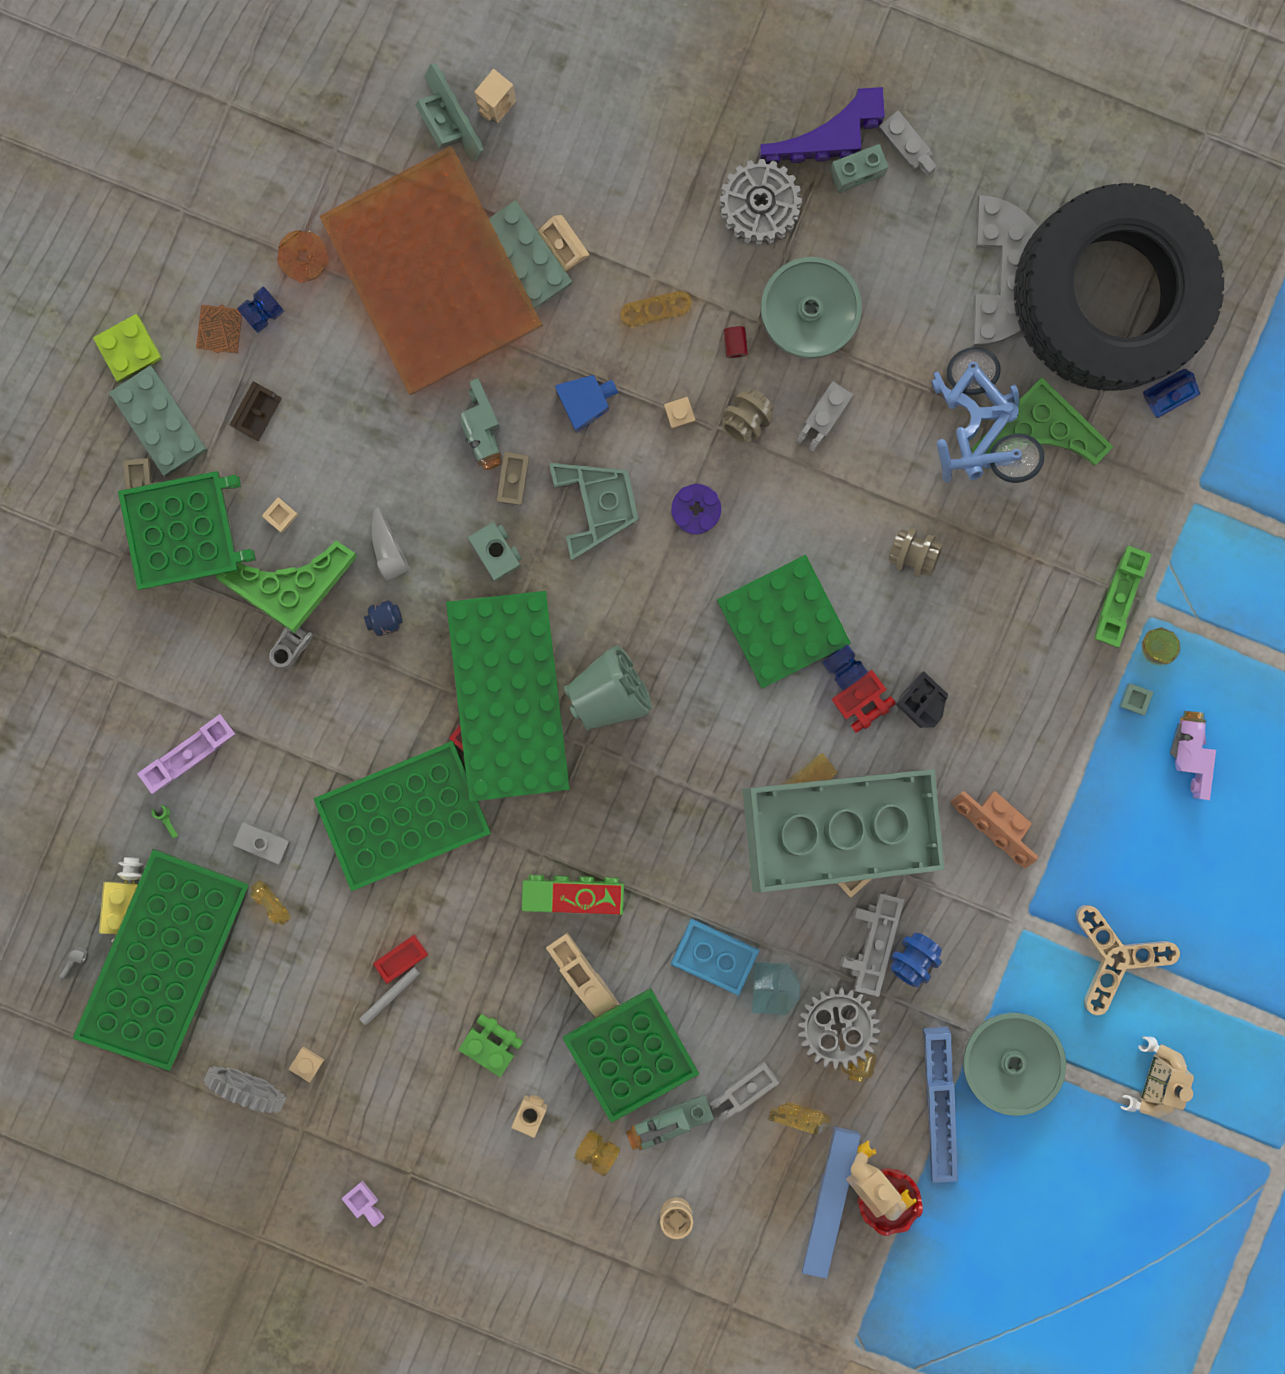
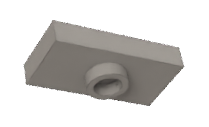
(261, 843)

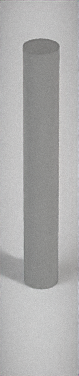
(391, 994)

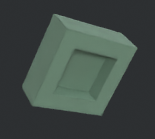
(1136, 699)

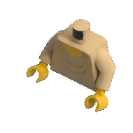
(875, 1188)

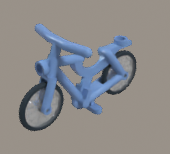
(1013, 457)

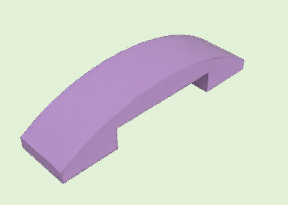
(187, 754)

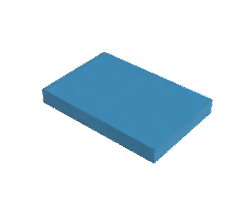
(714, 956)

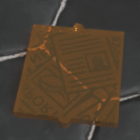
(219, 329)

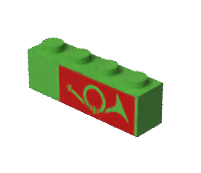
(573, 895)

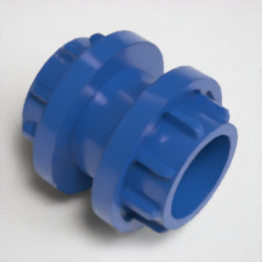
(916, 959)

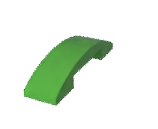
(1121, 595)

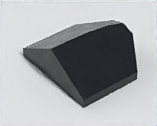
(923, 701)

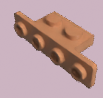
(998, 822)

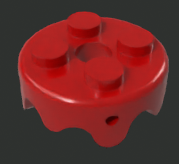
(884, 1226)

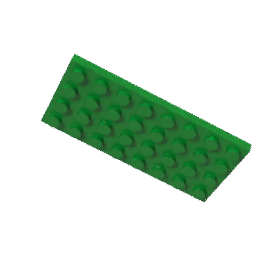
(507, 696)
(160, 960)

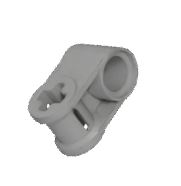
(292, 645)

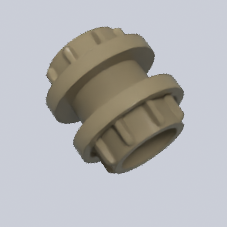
(750, 412)
(915, 552)

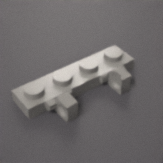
(882, 924)

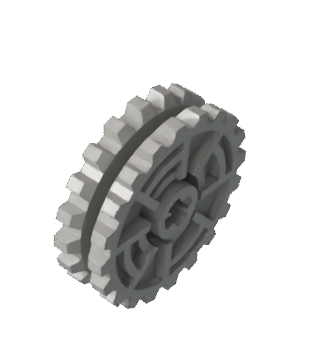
(766, 220)

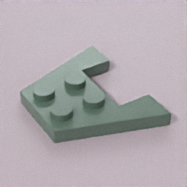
(606, 500)

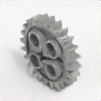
(817, 1033)
(244, 1089)

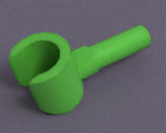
(165, 819)

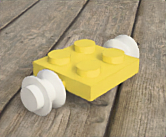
(117, 896)

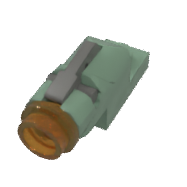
(478, 427)
(670, 1123)

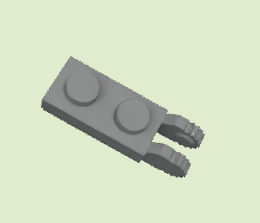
(825, 413)
(746, 1090)

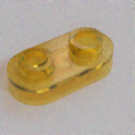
(276, 910)

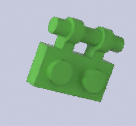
(488, 1052)

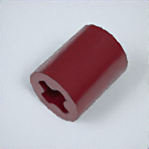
(735, 342)

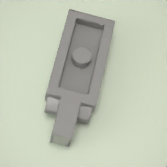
(907, 143)

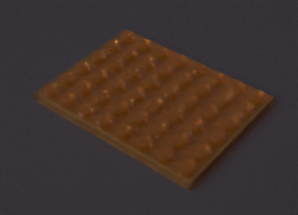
(431, 270)

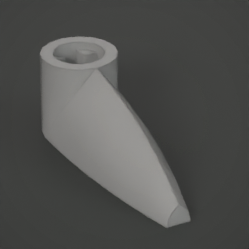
(387, 550)

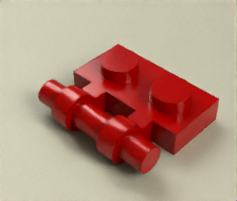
(860, 694)

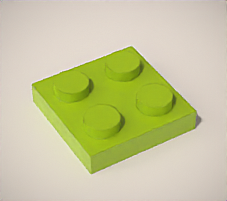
(127, 348)

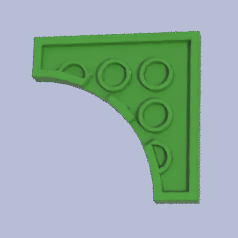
(1054, 423)
(291, 592)

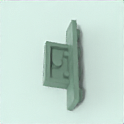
(445, 116)

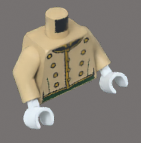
(1166, 1084)

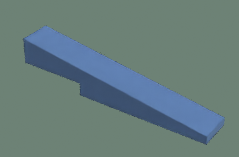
(940, 1104)
(830, 1202)

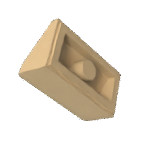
(563, 242)

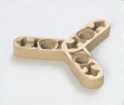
(1128, 953)

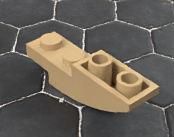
(581, 976)

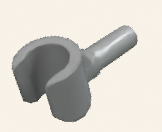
(78, 955)

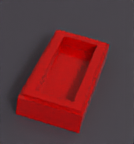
(400, 959)

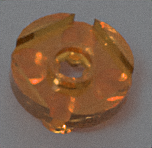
(288, 253)

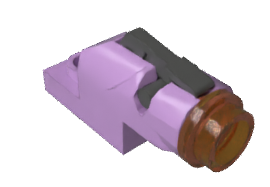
(1190, 754)

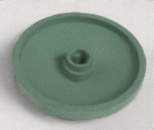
(811, 307)
(1014, 1063)

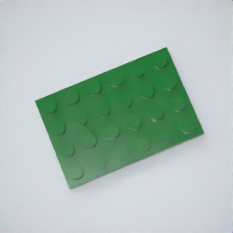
(401, 816)

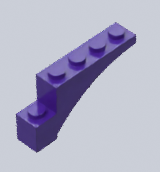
(835, 138)

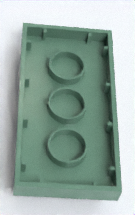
(842, 830)

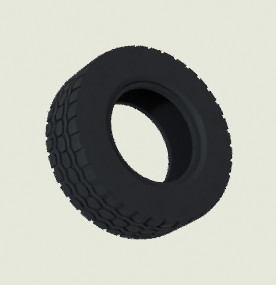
(1186, 272)

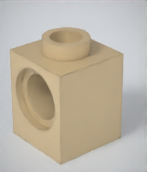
(525, 1125)

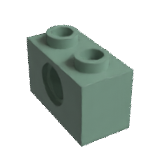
(859, 168)
(497, 566)

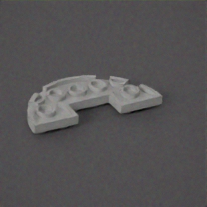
(1010, 229)

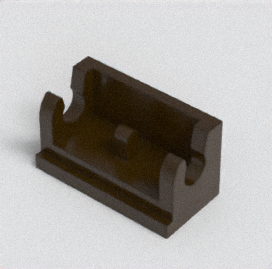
(255, 411)

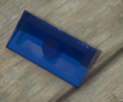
(1172, 392)

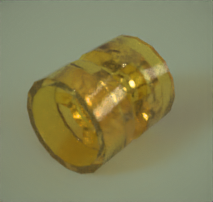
(588, 1151)

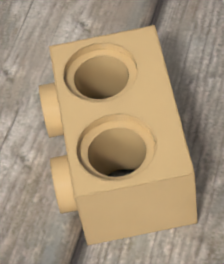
(495, 96)

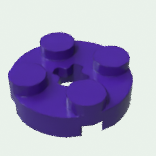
(688, 497)

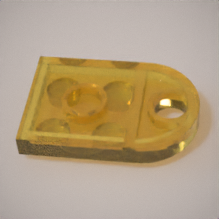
(800, 1118)

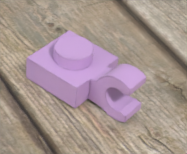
(361, 1201)

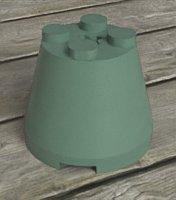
(608, 691)

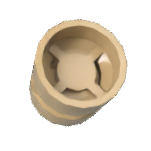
(676, 1218)

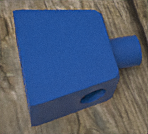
(585, 400)

